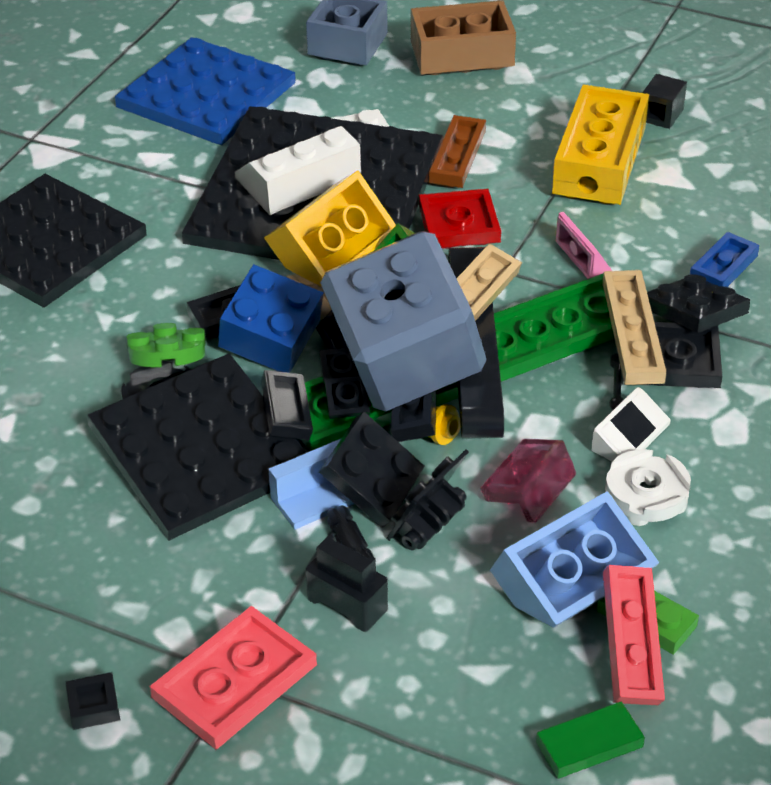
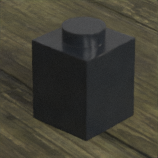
(665, 100)

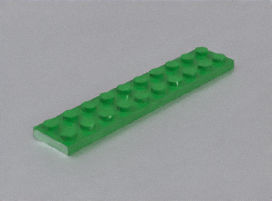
(526, 339)

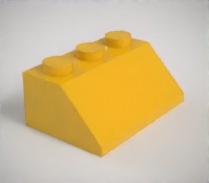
(332, 229)

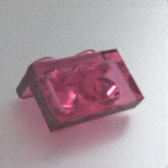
(531, 477)

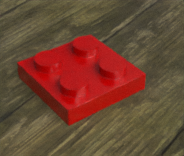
(460, 217)

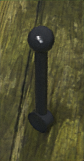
(616, 399)

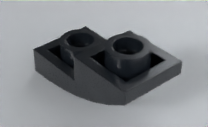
(342, 384)

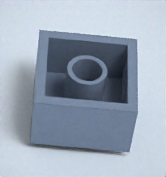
(347, 30)

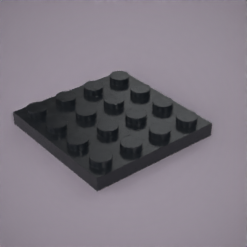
(58, 238)
(194, 445)

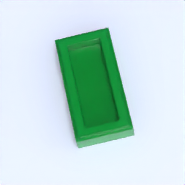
(590, 740)

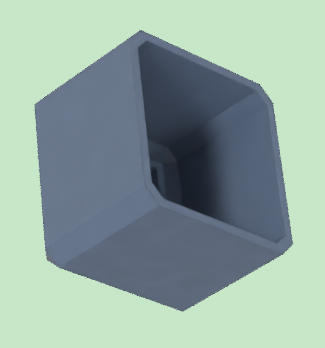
(404, 320)

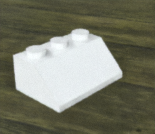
(301, 170)

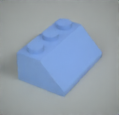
(563, 563)

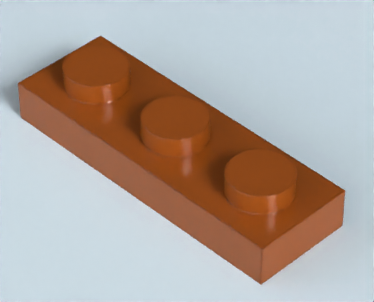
(457, 151)

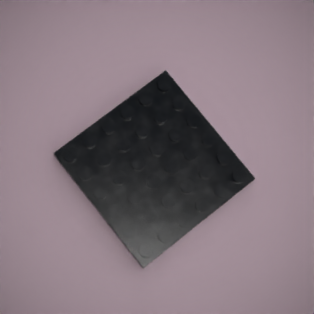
(230, 218)

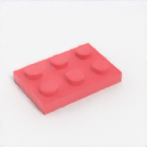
(233, 677)

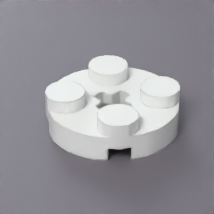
(648, 504)

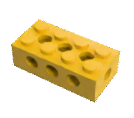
(600, 144)

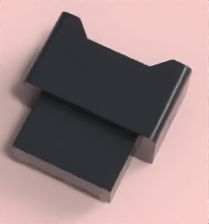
(347, 583)

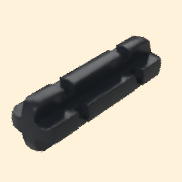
(347, 531)

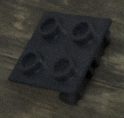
(429, 506)

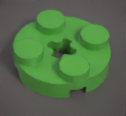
(166, 344)

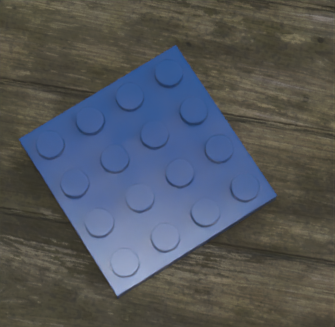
(204, 89)

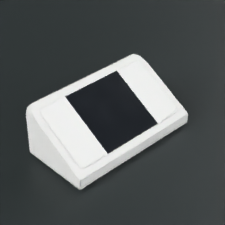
(629, 426)

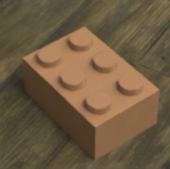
(463, 37)

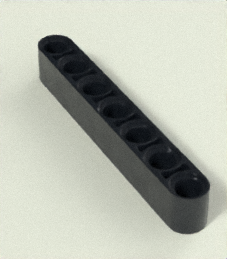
(481, 393)

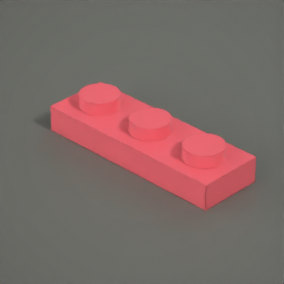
(633, 635)

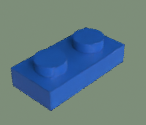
(726, 259)

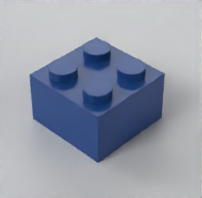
(270, 319)

